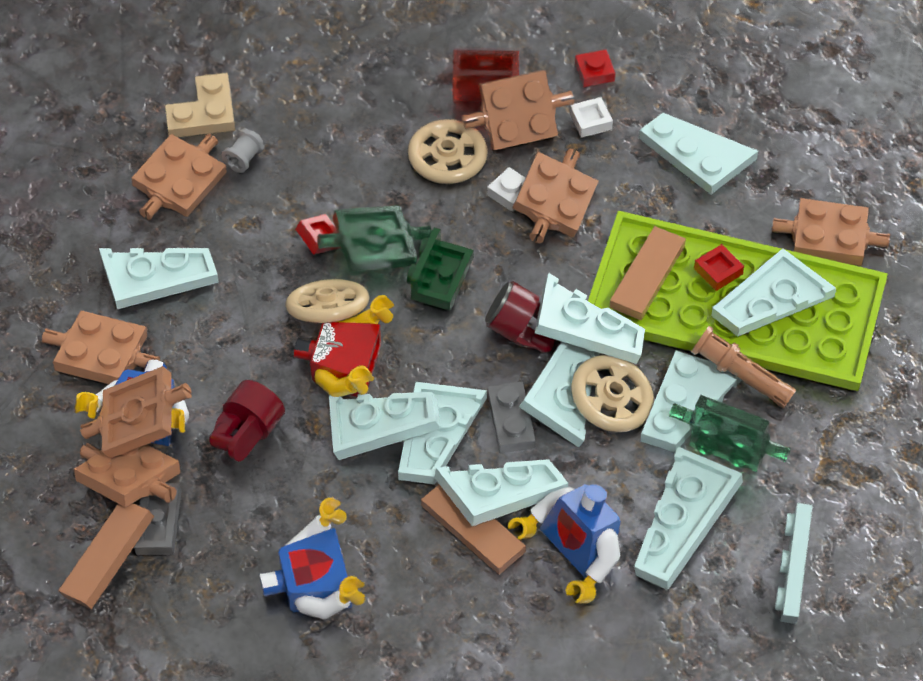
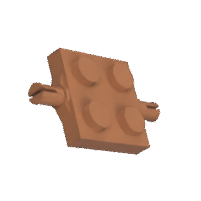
(518, 109)
(178, 175)
(555, 195)
(831, 231)
(99, 347)
(136, 412)
(128, 475)

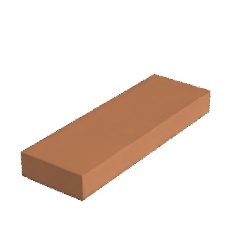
(647, 273)
(487, 540)
(106, 554)

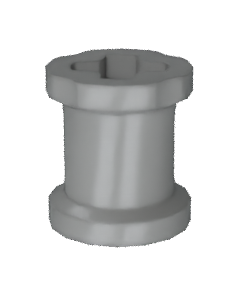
(242, 151)

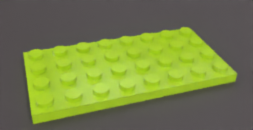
(817, 343)

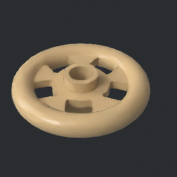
(439, 172)
(327, 301)
(591, 406)

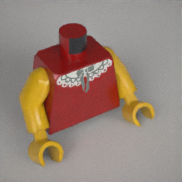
(347, 350)

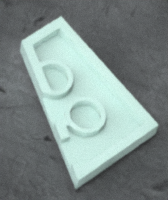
(697, 152)
(153, 275)
(771, 294)
(575, 321)
(378, 422)
(434, 449)
(499, 491)
(793, 563)

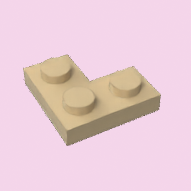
(209, 114)

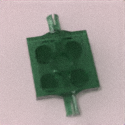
(374, 237)
(729, 433)

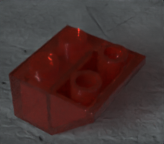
(480, 66)

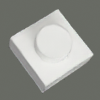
(591, 117)
(506, 188)

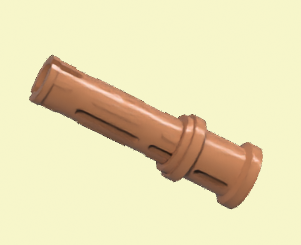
(729, 358)

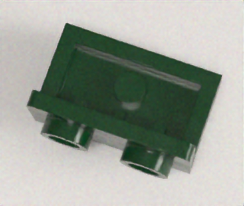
(439, 271)

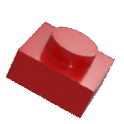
(595, 68)
(311, 227)
(719, 267)

